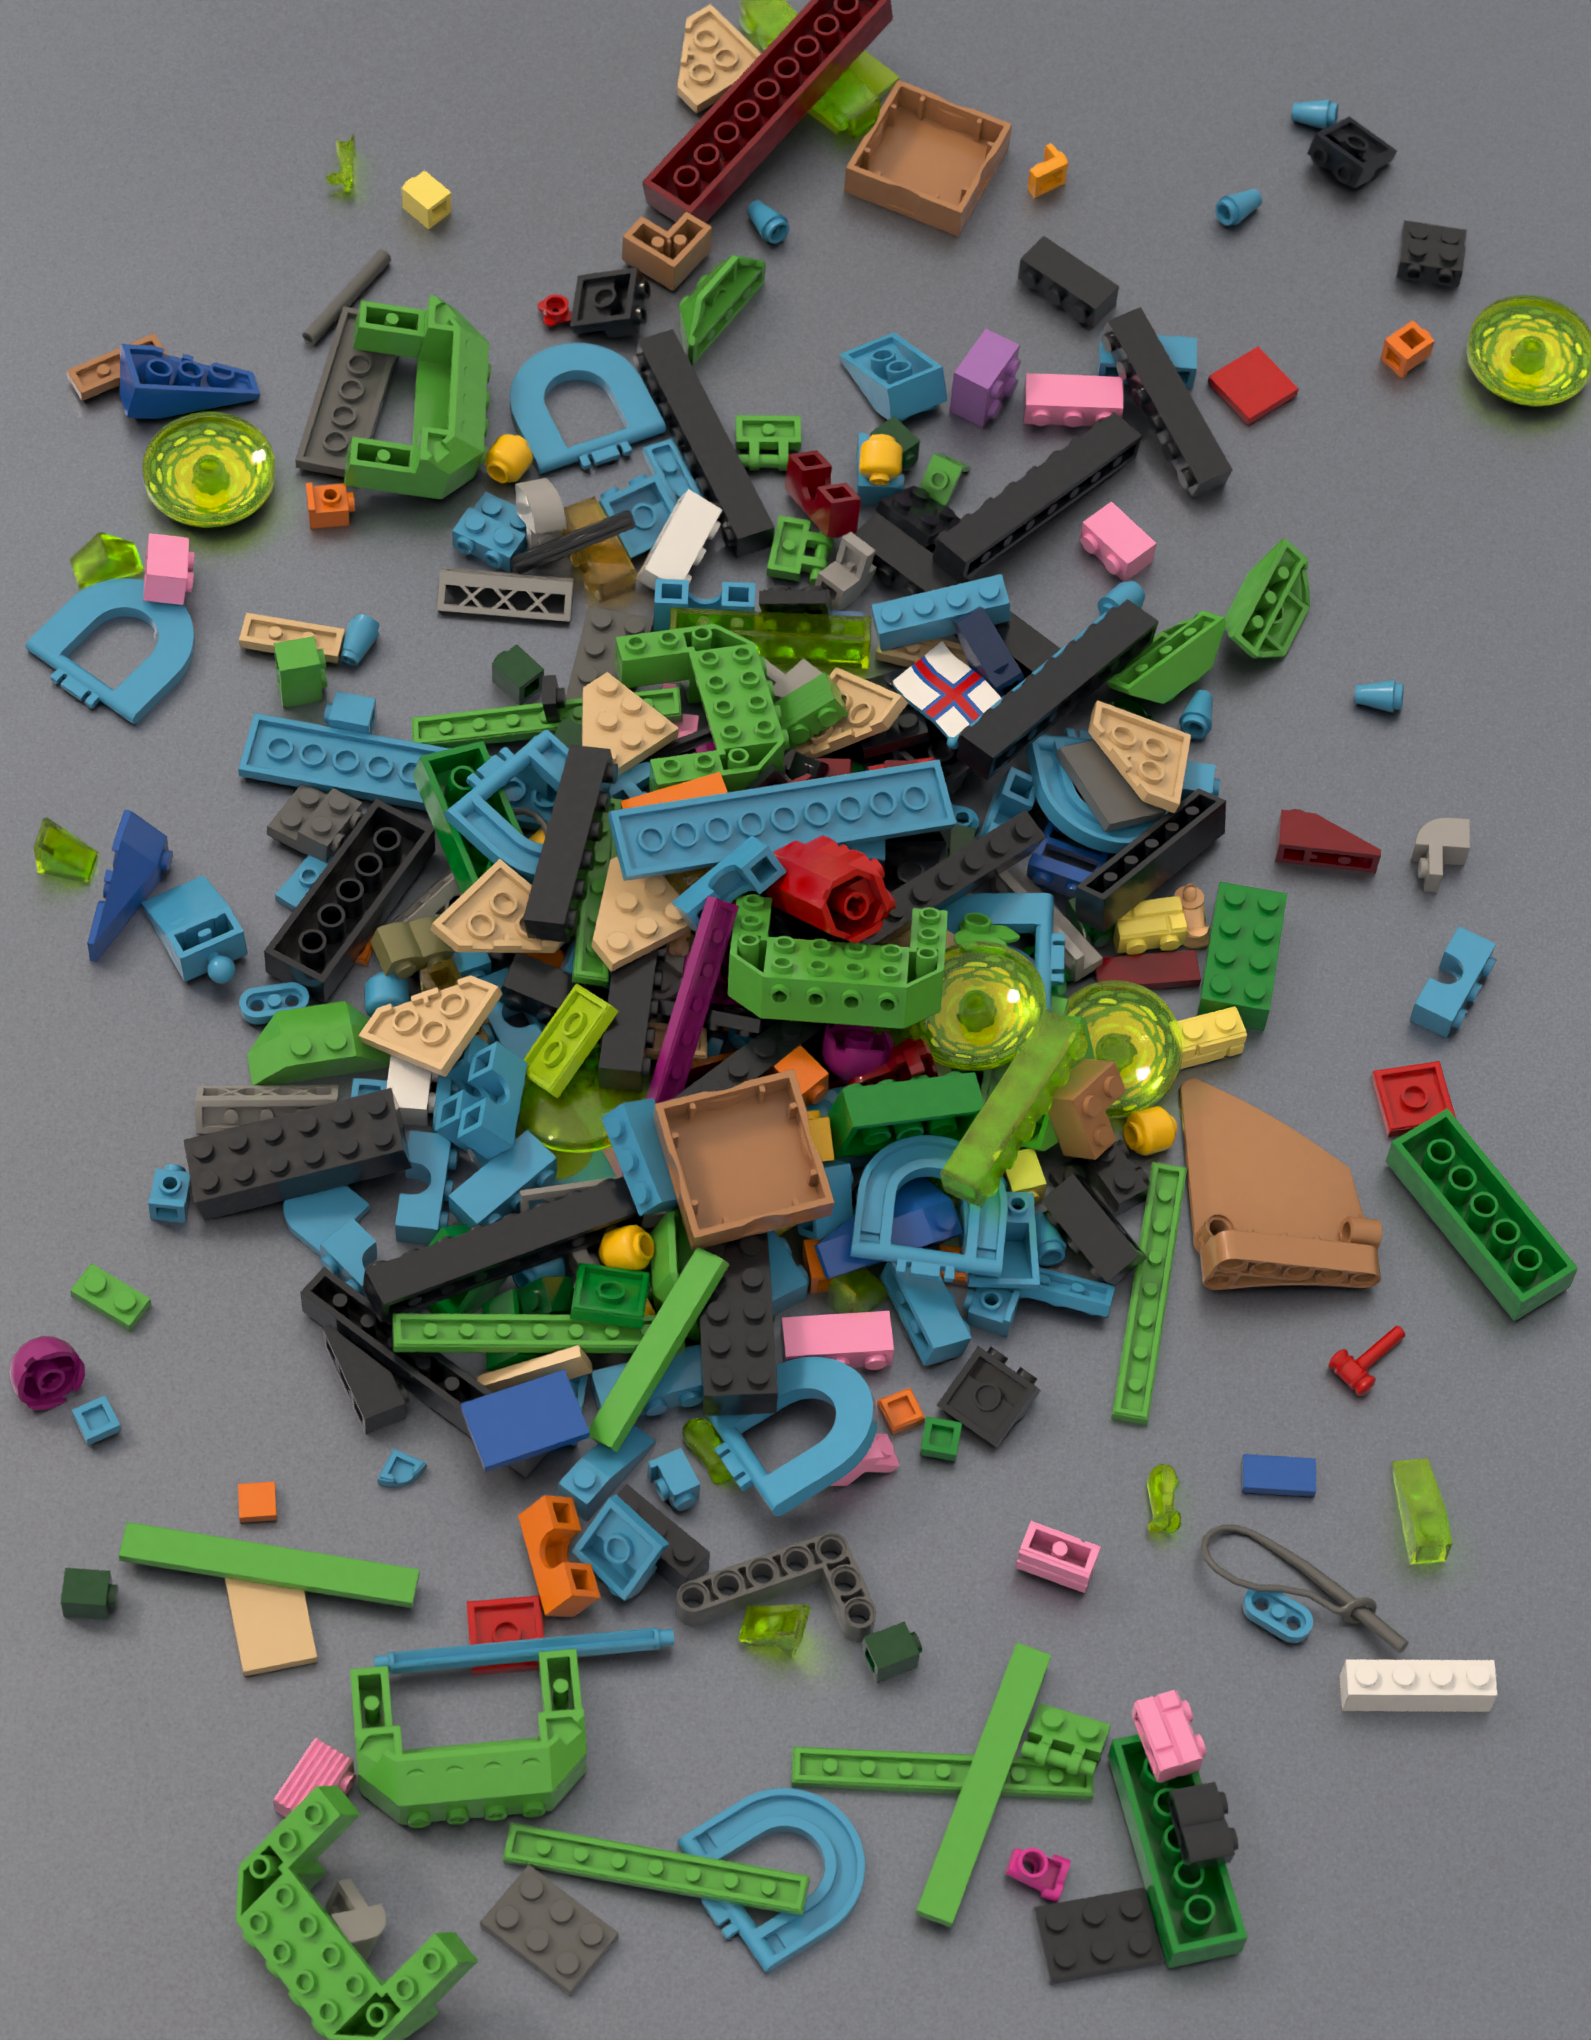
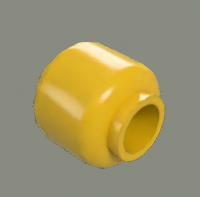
(508, 458)
(880, 459)
(1149, 1130)
(627, 1248)

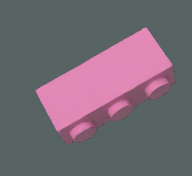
(1070, 399)
(850, 1338)

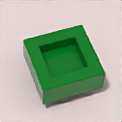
(940, 1438)

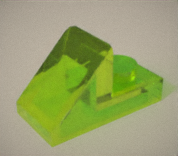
(775, 1626)

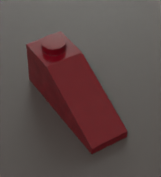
(1315, 841)

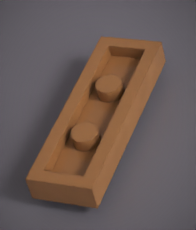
(103, 371)

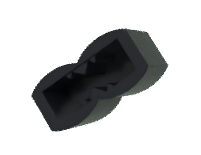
(1201, 1826)

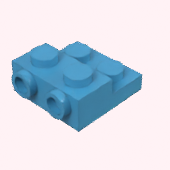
(650, 507)
(491, 532)
(621, 1548)

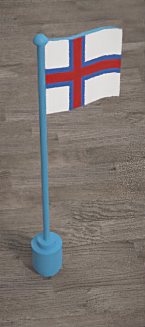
(957, 695)

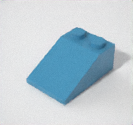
(896, 376)

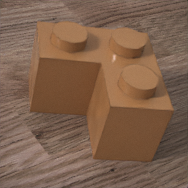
(664, 254)
(1081, 1107)

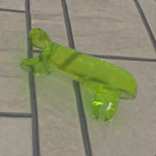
(346, 152)
(702, 1440)
(1161, 1486)

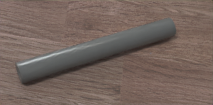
(346, 297)

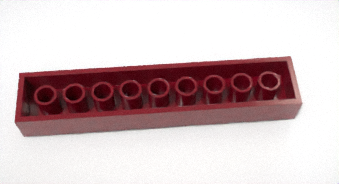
(763, 106)

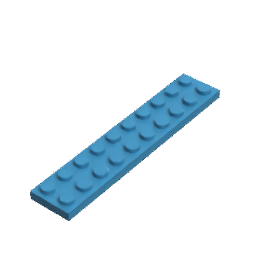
(355, 765)
(842, 807)

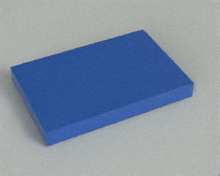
(524, 1420)

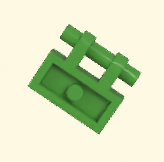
(767, 433)
(789, 549)
(1068, 1733)

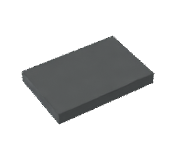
(1104, 787)

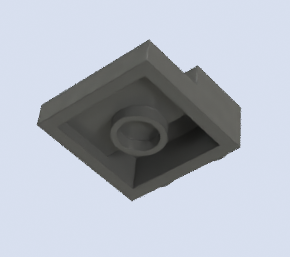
(316, 821)

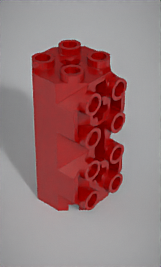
(832, 888)

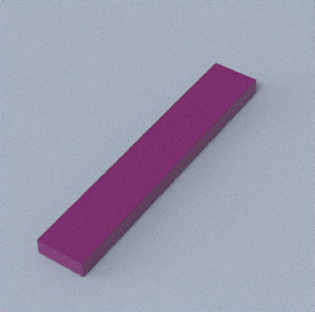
(693, 999)

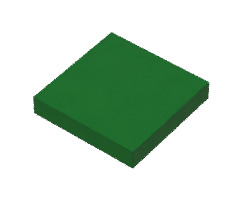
(610, 1295)

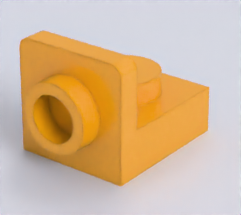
(1049, 173)

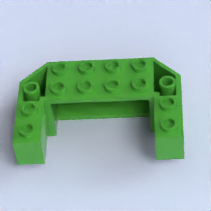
(447, 403)
(736, 698)
(836, 979)
(474, 1777)
(311, 1950)

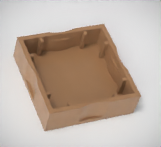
(927, 158)
(742, 1160)

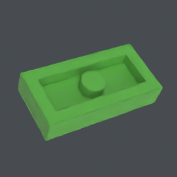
(110, 1297)

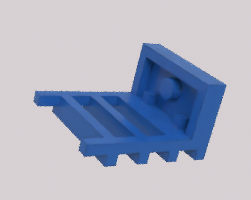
(1056, 874)

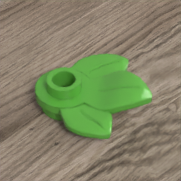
(979, 928)

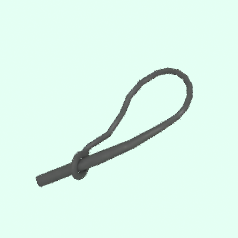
(1349, 1603)

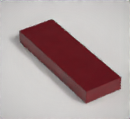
(1152, 969)

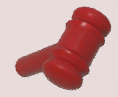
(1355, 1371)

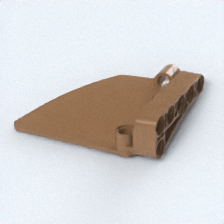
(1270, 1200)

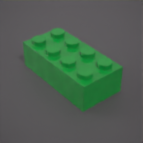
(1242, 952)
(879, 1114)

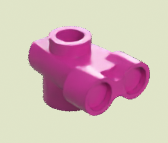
(1046, 1872)

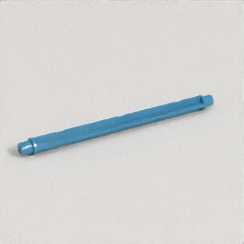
(524, 1650)

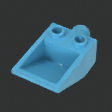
(197, 930)
(1020, 1249)

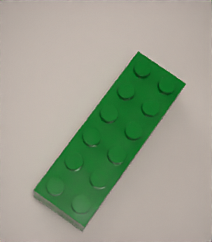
(441, 784)
(1481, 1214)
(1191, 1908)

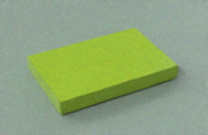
(873, 74)
(568, 1040)

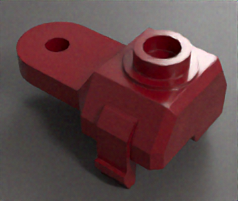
(904, 1063)

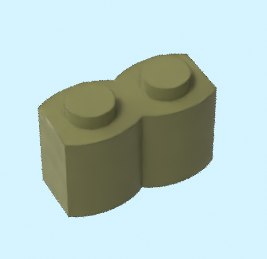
(409, 947)

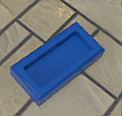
(1278, 1475)

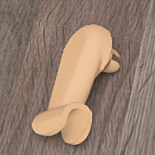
(1194, 912)

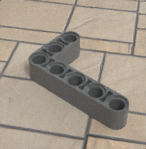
(784, 1581)

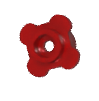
(555, 303)

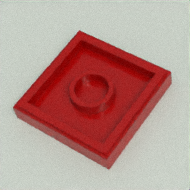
(1253, 385)
(1410, 1095)
(505, 1621)

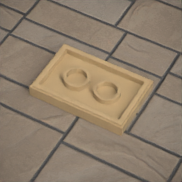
(270, 1626)

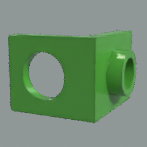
(942, 477)

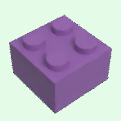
(985, 378)

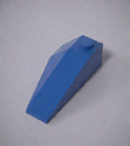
(168, 386)
(138, 868)
(920, 1220)

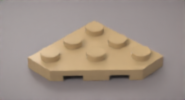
(711, 58)
(869, 711)
(622, 722)
(1144, 753)
(491, 916)
(635, 917)
(433, 1025)

